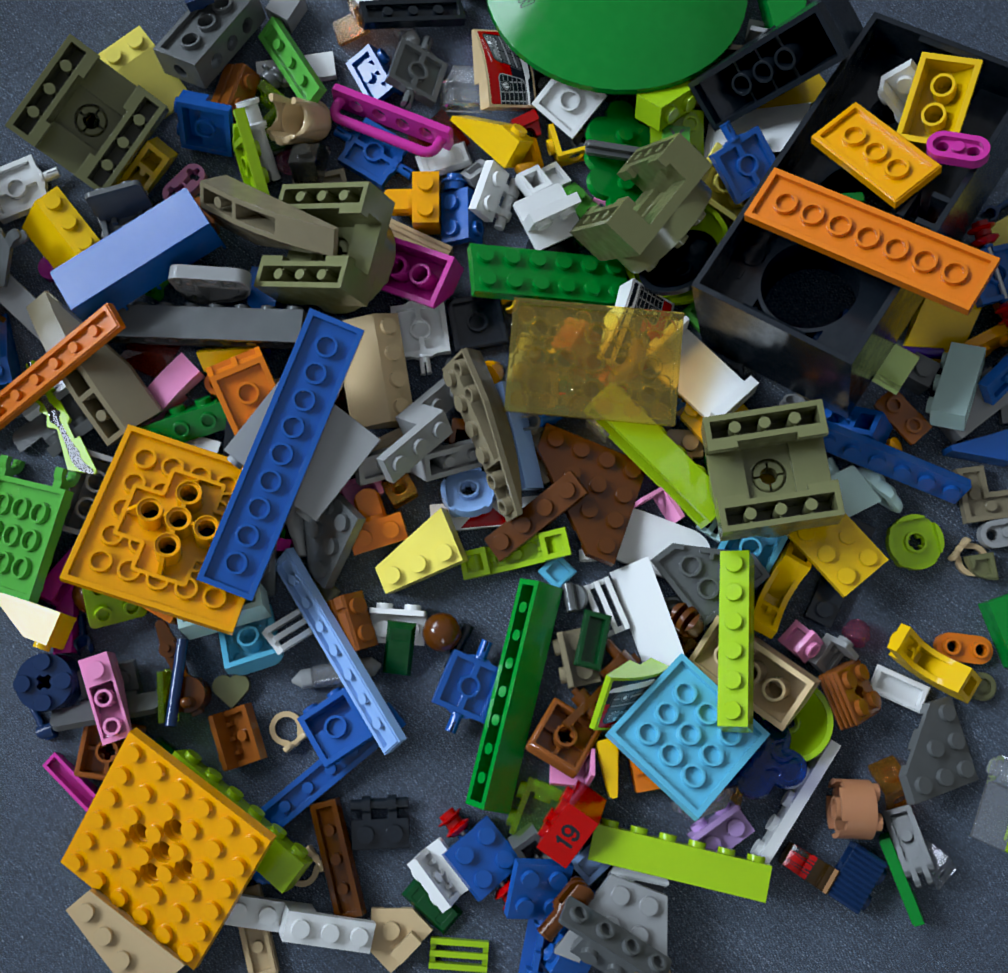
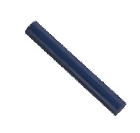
(176, 683)

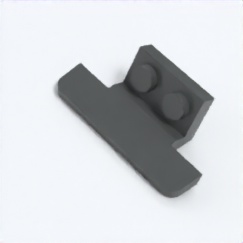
(37, 429)
(82, 715)

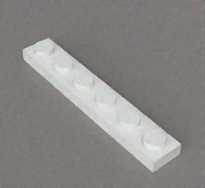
(793, 803)

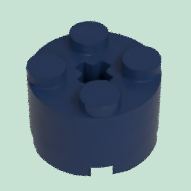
(33, 684)

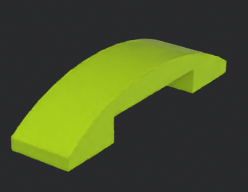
(540, 549)

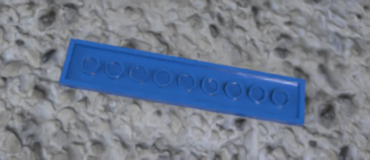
(280, 455)

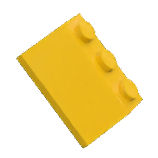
(938, 96)
(58, 228)

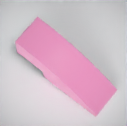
(174, 383)

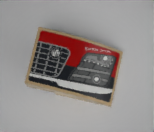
(502, 77)

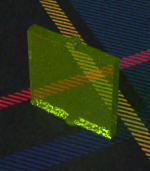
(163, 688)

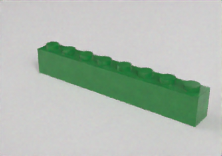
(514, 696)

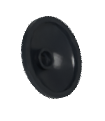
(680, 266)

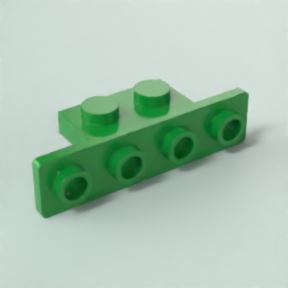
(191, 421)

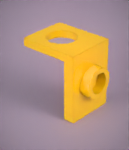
(554, 148)

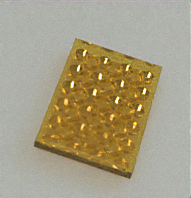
(594, 362)

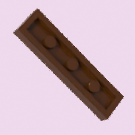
(536, 516)
(337, 858)

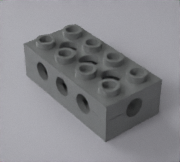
(208, 39)

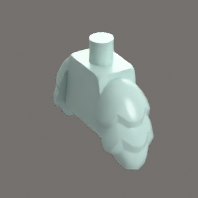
(863, 489)

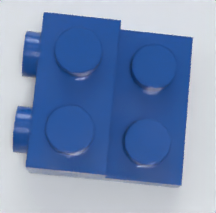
(204, 123)
(334, 727)

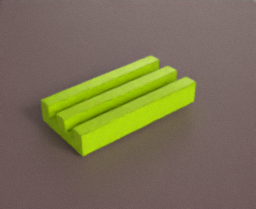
(458, 966)

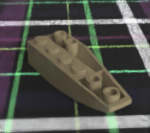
(265, 218)
(103, 384)
(487, 427)

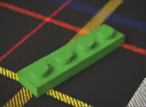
(291, 61)

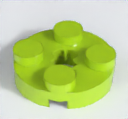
(922, 528)

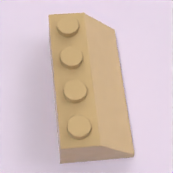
(378, 377)
(779, 683)

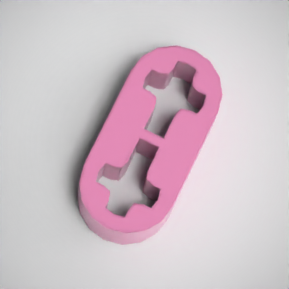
(183, 180)

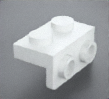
(437, 875)

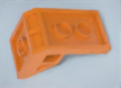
(241, 385)

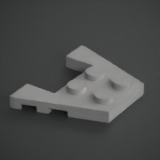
(631, 907)

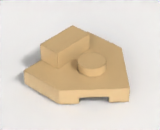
(397, 934)

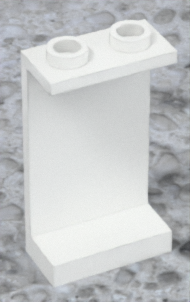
(707, 381)

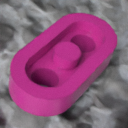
(958, 149)

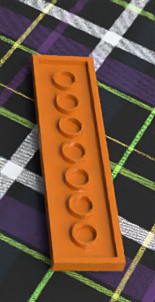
(872, 240)

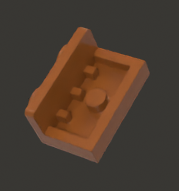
(903, 416)
(237, 737)

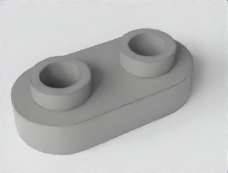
(1000, 532)

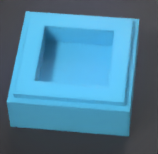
(557, 572)

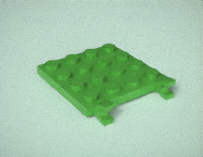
(30, 527)

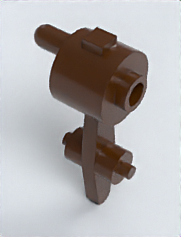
(195, 690)
(582, 699)

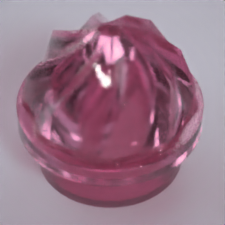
(857, 632)

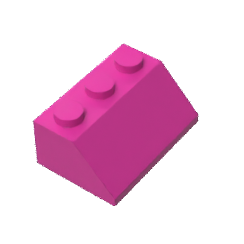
(422, 274)

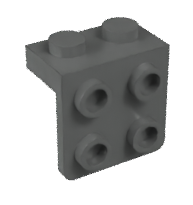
(118, 204)

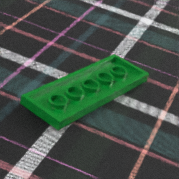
(543, 275)

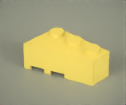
(423, 554)

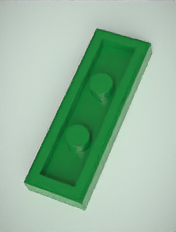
(904, 885)

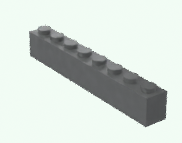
(211, 325)

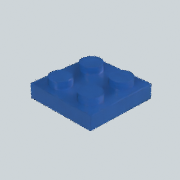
(534, 887)

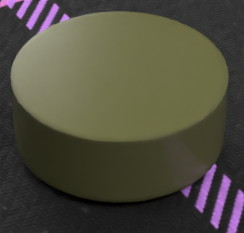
(986, 688)

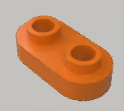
(964, 647)

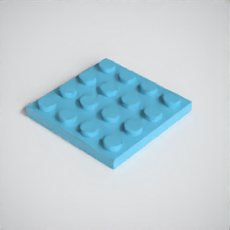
(677, 740)

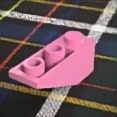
(106, 696)

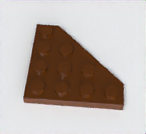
(611, 483)

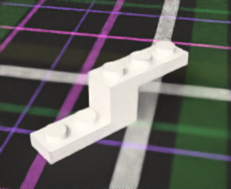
(302, 924)

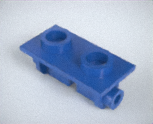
(533, 949)

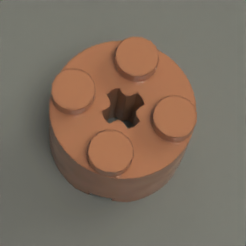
(853, 809)

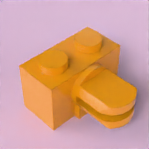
(420, 202)

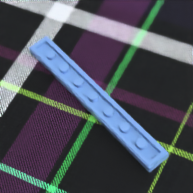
(340, 652)

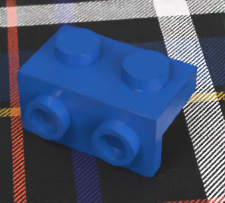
(457, 221)

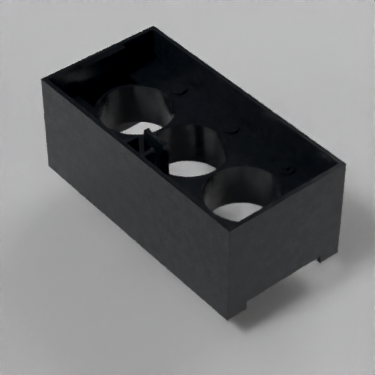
(845, 355)

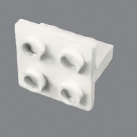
(548, 215)

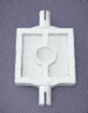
(21, 186)
(423, 332)

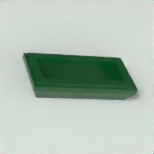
(592, 640)
(399, 647)
(420, 900)

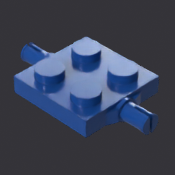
(371, 157)
(742, 161)
(466, 686)

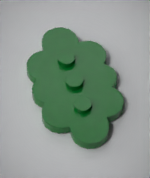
(616, 127)

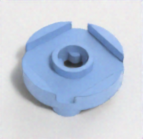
(467, 505)

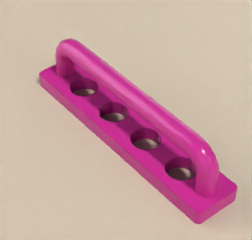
(344, 98)

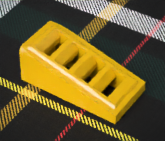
(212, 356)
(609, 764)

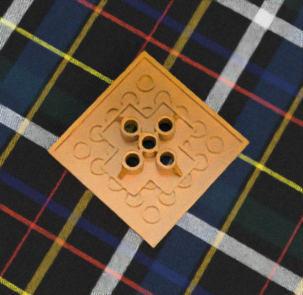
(121, 547)
(167, 847)

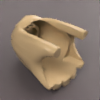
(298, 121)

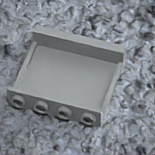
(336, 458)

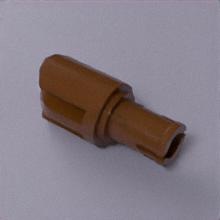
(687, 621)
(576, 888)

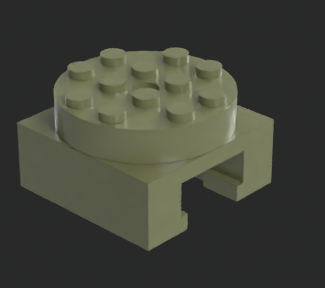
(68, 93)
(670, 204)
(363, 255)
(774, 442)

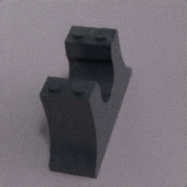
(777, 61)

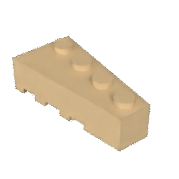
(119, 939)

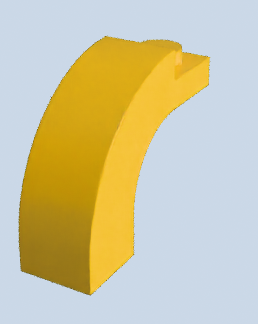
(778, 588)
(932, 666)

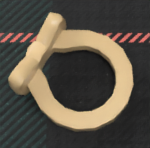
(955, 555)
(288, 745)
(317, 868)

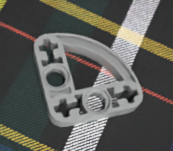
(210, 283)

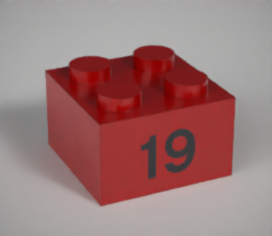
(570, 823)

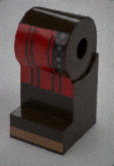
(808, 867)

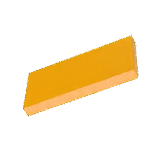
(876, 155)

